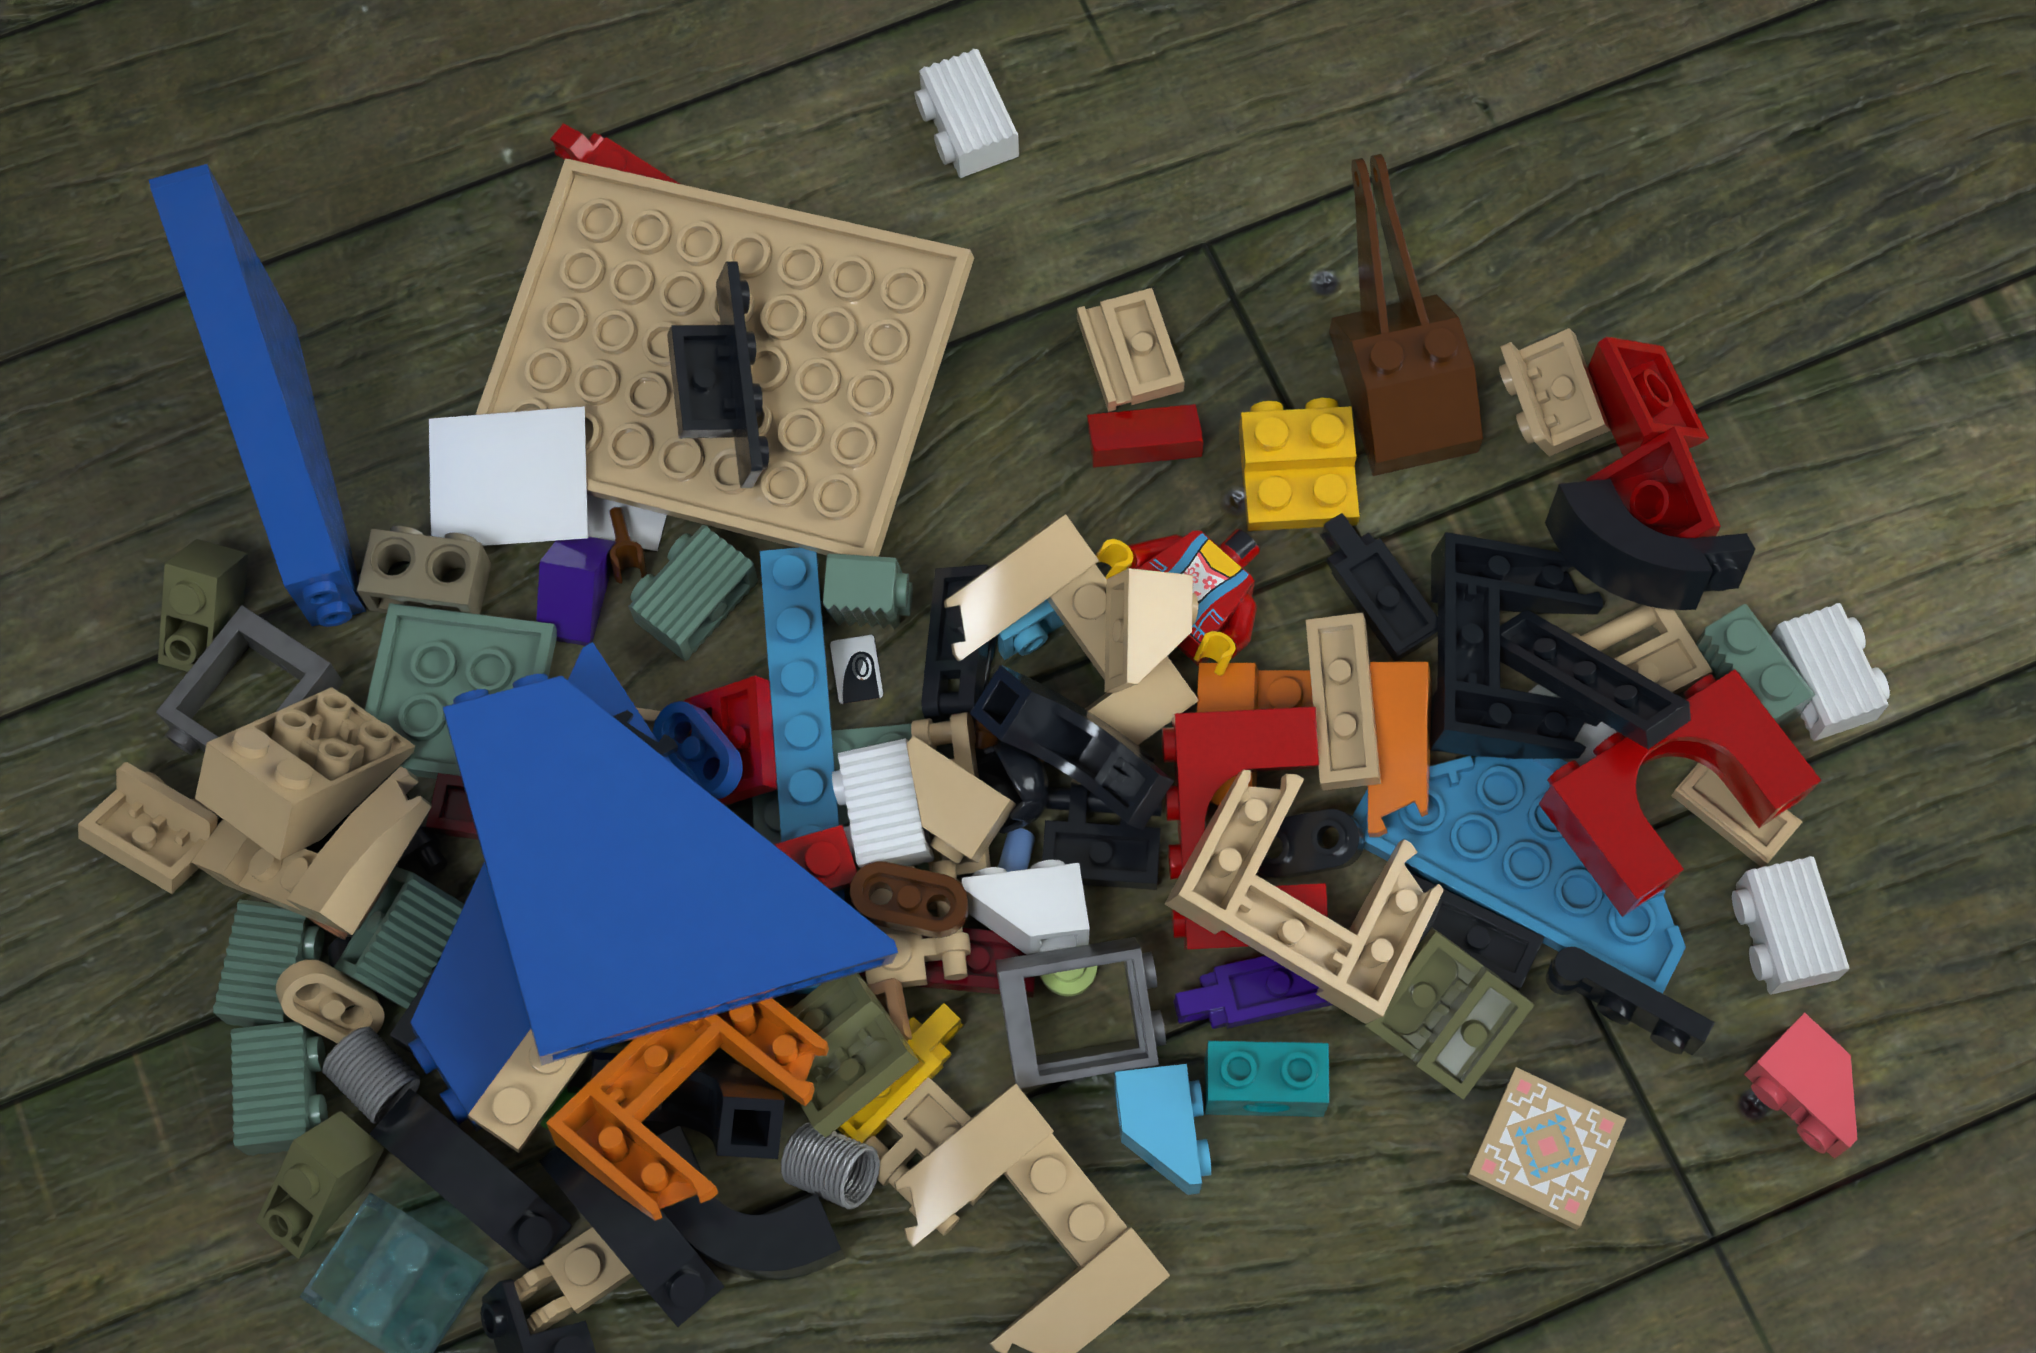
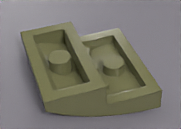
(1451, 1014)
(863, 1051)

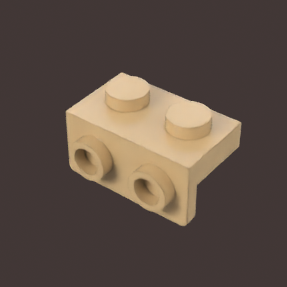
(1553, 392)
(149, 828)

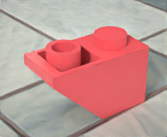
(1810, 1082)

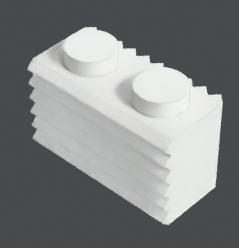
(967, 113)
(1831, 660)
(881, 805)
(1789, 926)

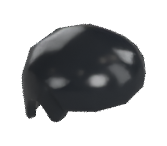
(1019, 778)

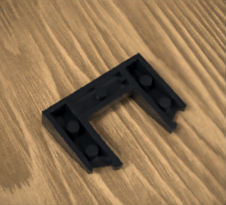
(1469, 710)

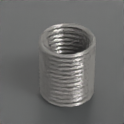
(369, 1073)
(830, 1166)

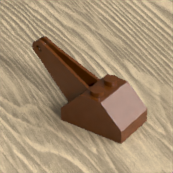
(1406, 359)

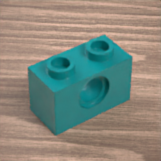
(1266, 1078)

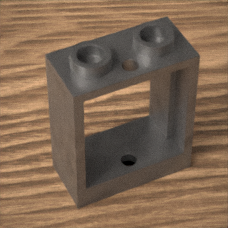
(241, 631)
(1085, 1062)

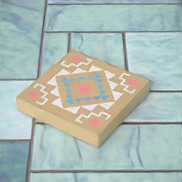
(1546, 1148)

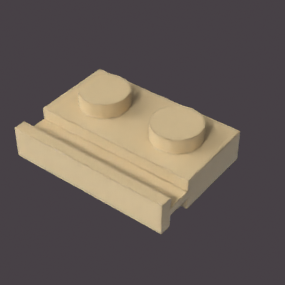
(1130, 349)

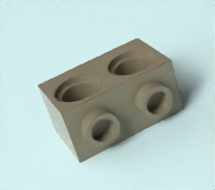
(422, 581)

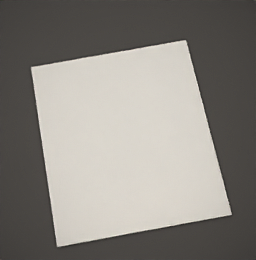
(509, 476)

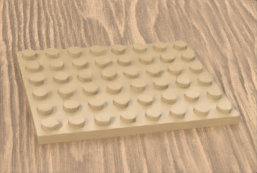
(841, 328)

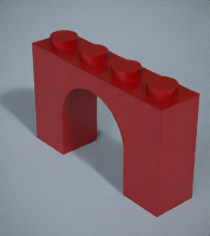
(1206, 754)
(1599, 806)

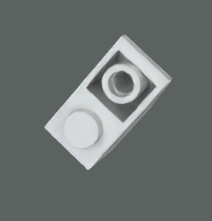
(1031, 907)

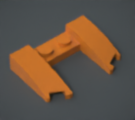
(1401, 719)
(605, 1118)

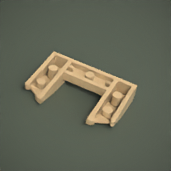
(1063, 570)
(341, 878)
(1352, 966)
(1111, 1258)

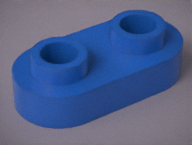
(702, 751)

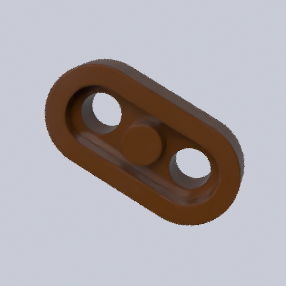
(912, 895)

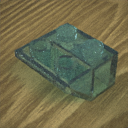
(393, 1280)

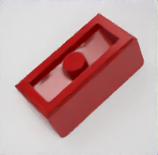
(1145, 435)

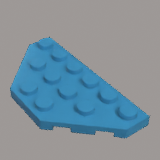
(1505, 854)

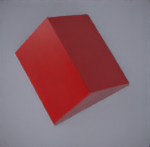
(1641, 393)
(1663, 487)

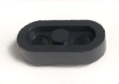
(1303, 844)

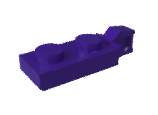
(1247, 994)

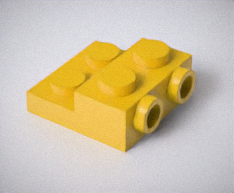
(1298, 465)

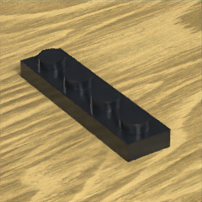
(1591, 680)

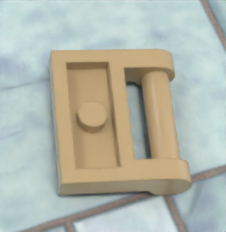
(1667, 660)

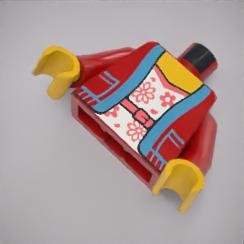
(1219, 582)

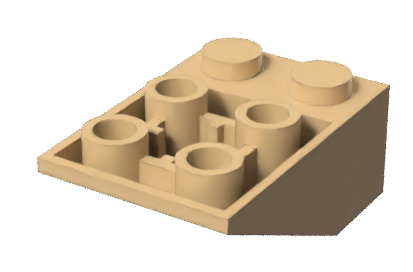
(298, 770)

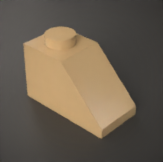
(1144, 622)
(955, 804)

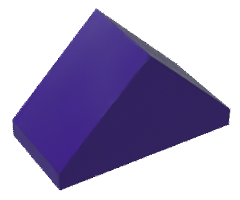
(574, 587)

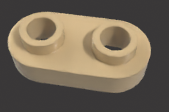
(324, 1000)

